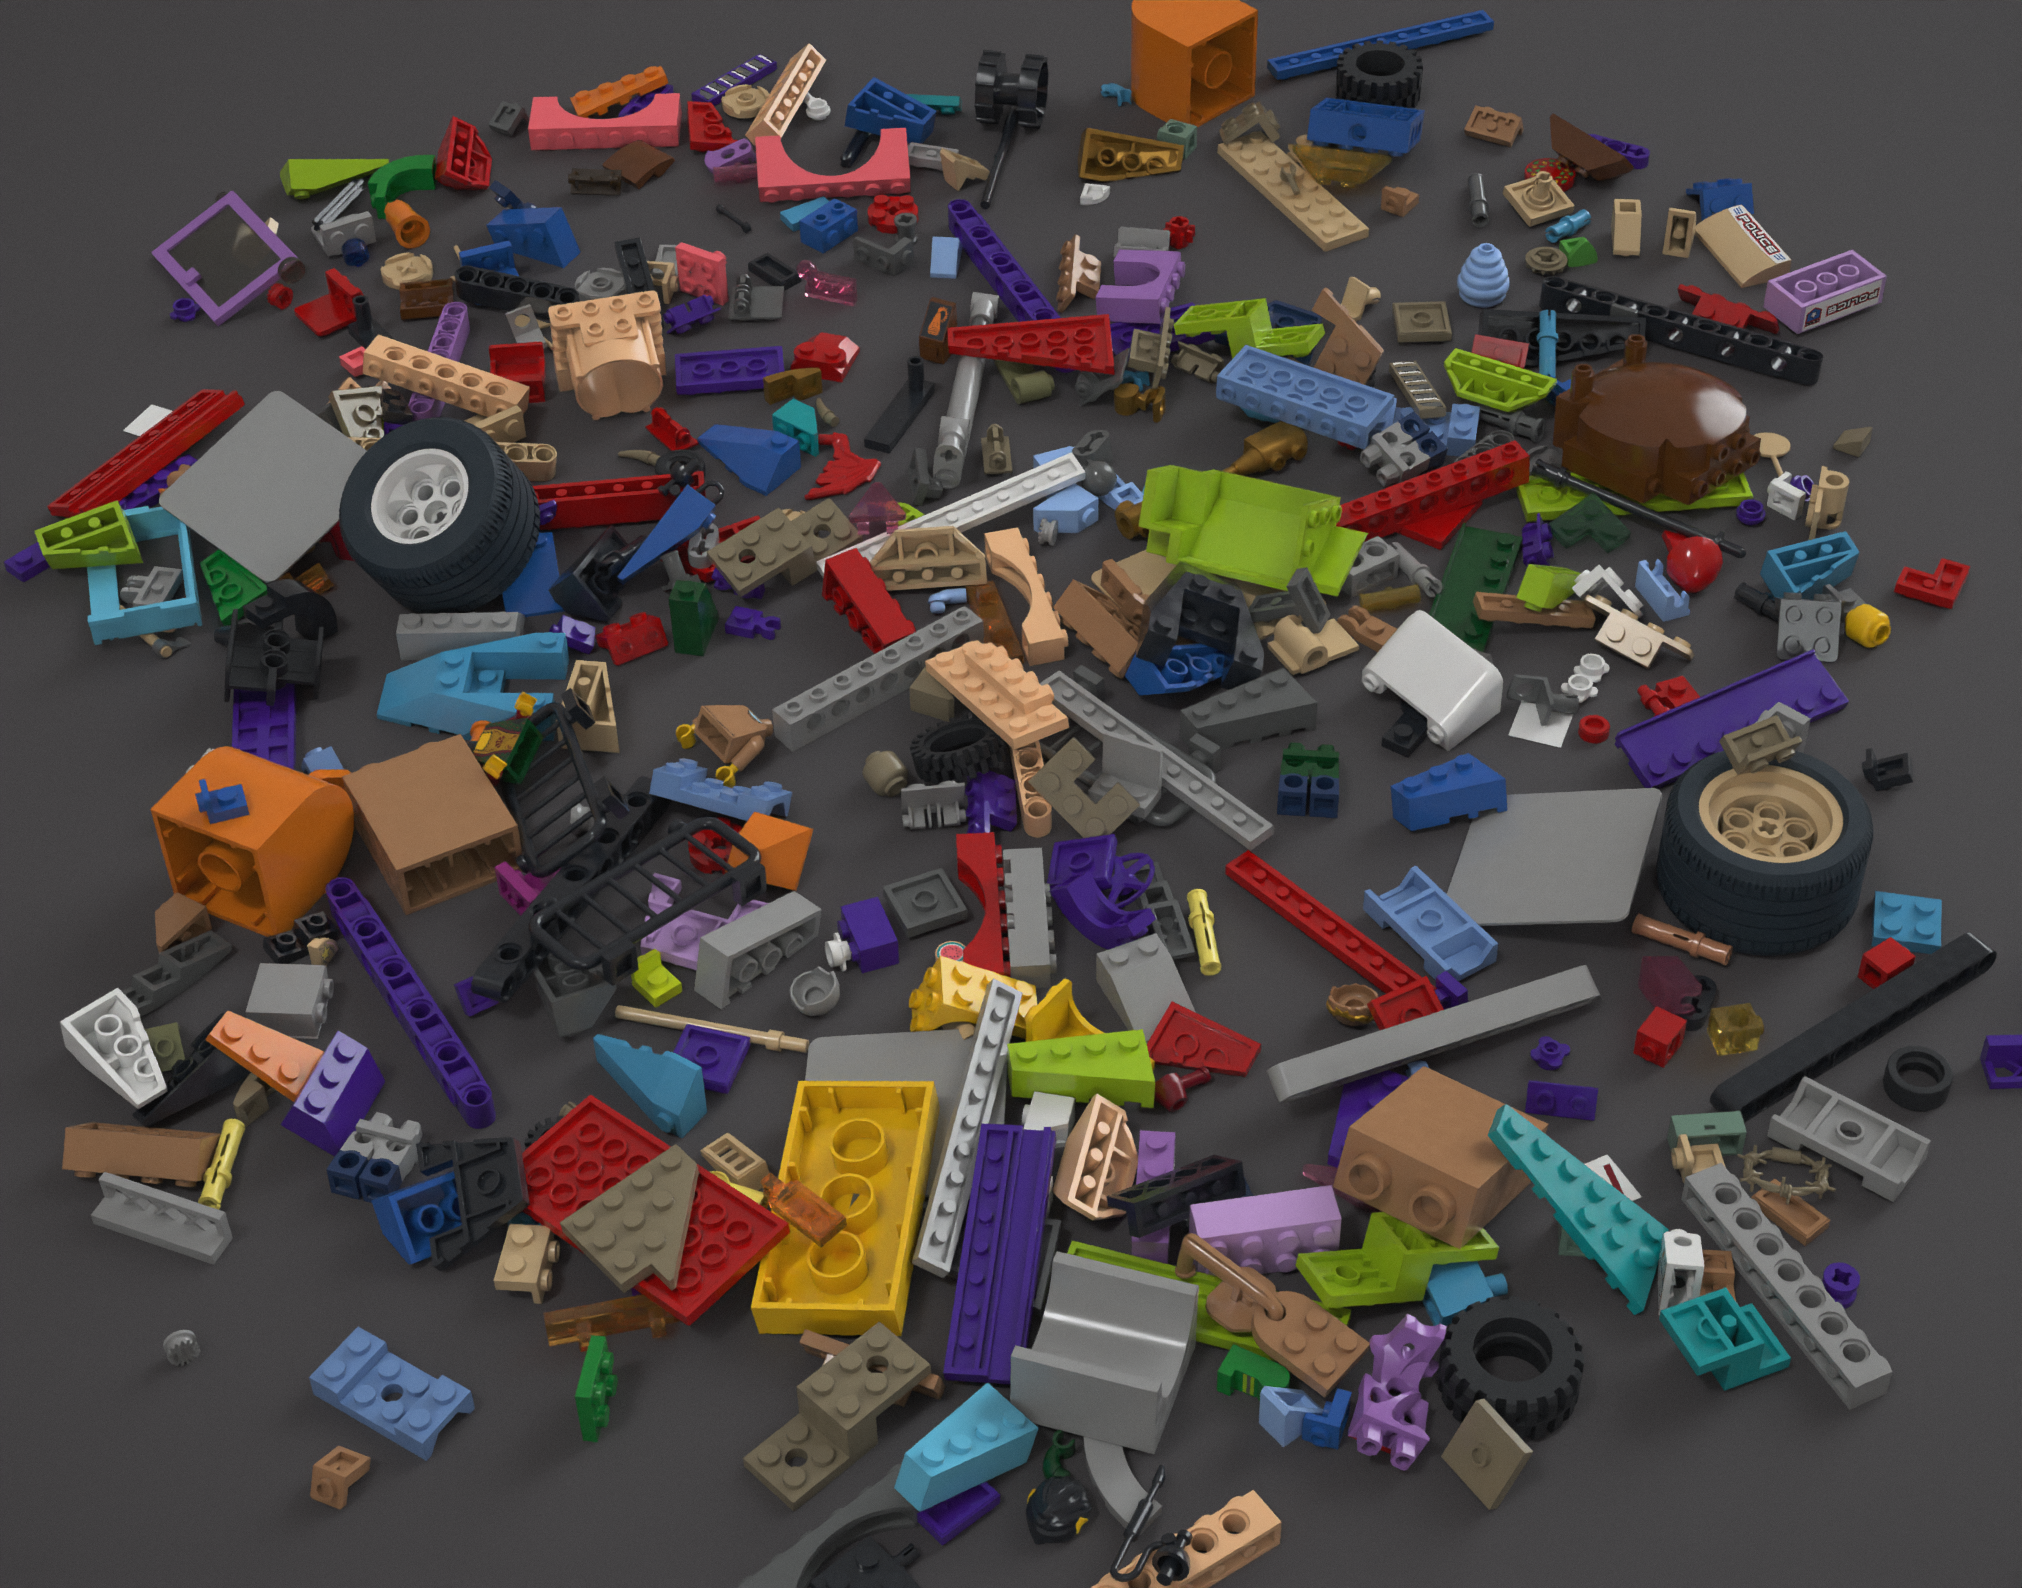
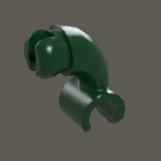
(1051, 1462)

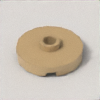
(744, 101)

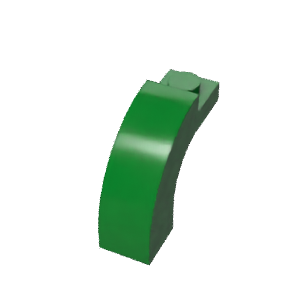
(401, 177)

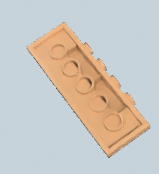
(999, 692)

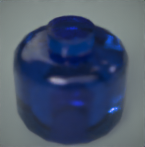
(355, 252)

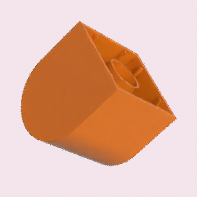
(1192, 57)
(260, 865)

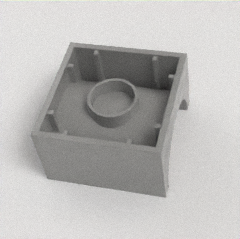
(1107, 1353)

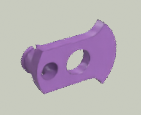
(716, 158)

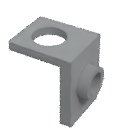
(528, 333)

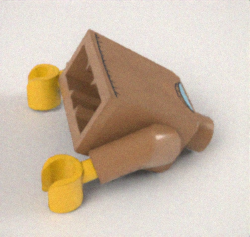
(730, 733)

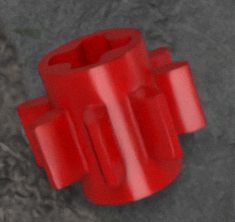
(1180, 232)

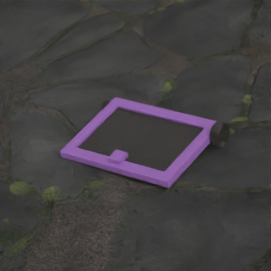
(227, 258)

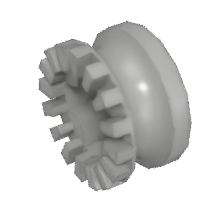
(1049, 532)
(181, 1347)

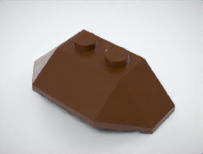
(1585, 152)

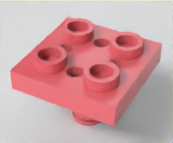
(706, 270)

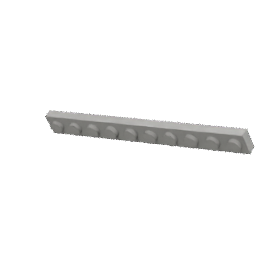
(1177, 775)
(972, 1107)

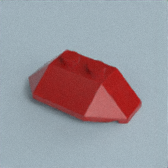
(463, 158)

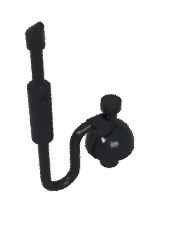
(682, 476)
(1170, 1559)

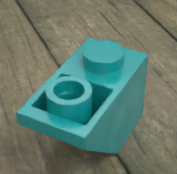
(798, 422)

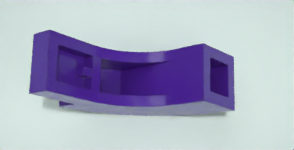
(1095, 915)

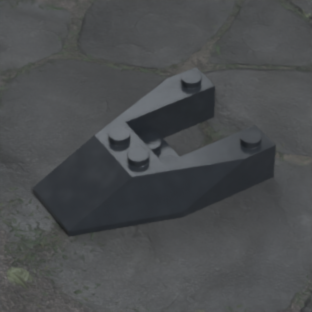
(1205, 611)

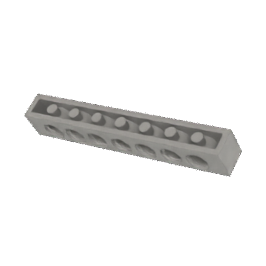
(871, 680)
(1787, 1286)

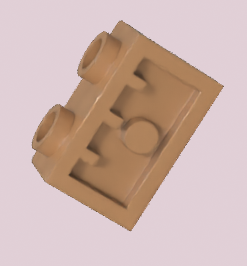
(1494, 126)

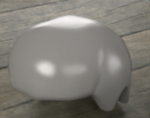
(815, 992)

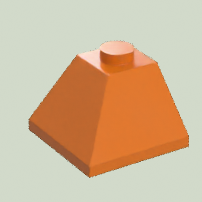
(781, 847)

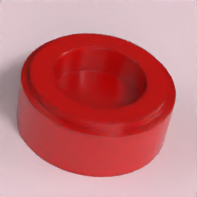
(1594, 729)

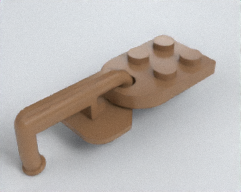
(1282, 1323)

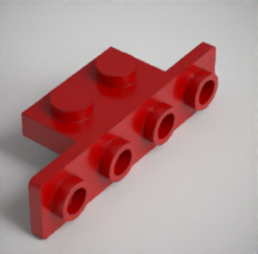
(1719, 309)

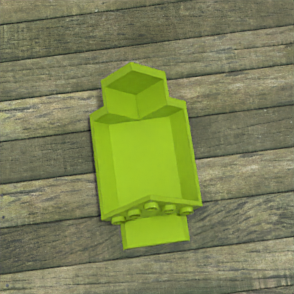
(1247, 528)

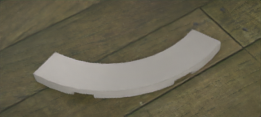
(1116, 1481)

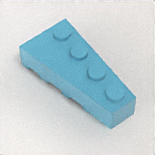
(966, 1449)

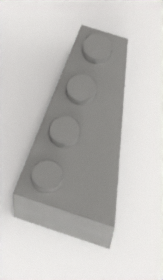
(1028, 917)

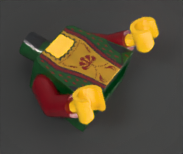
(509, 745)

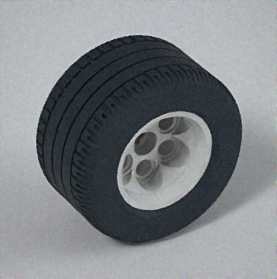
(439, 516)

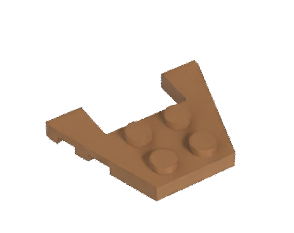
(1350, 349)

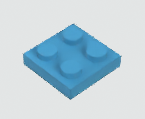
(1908, 920)

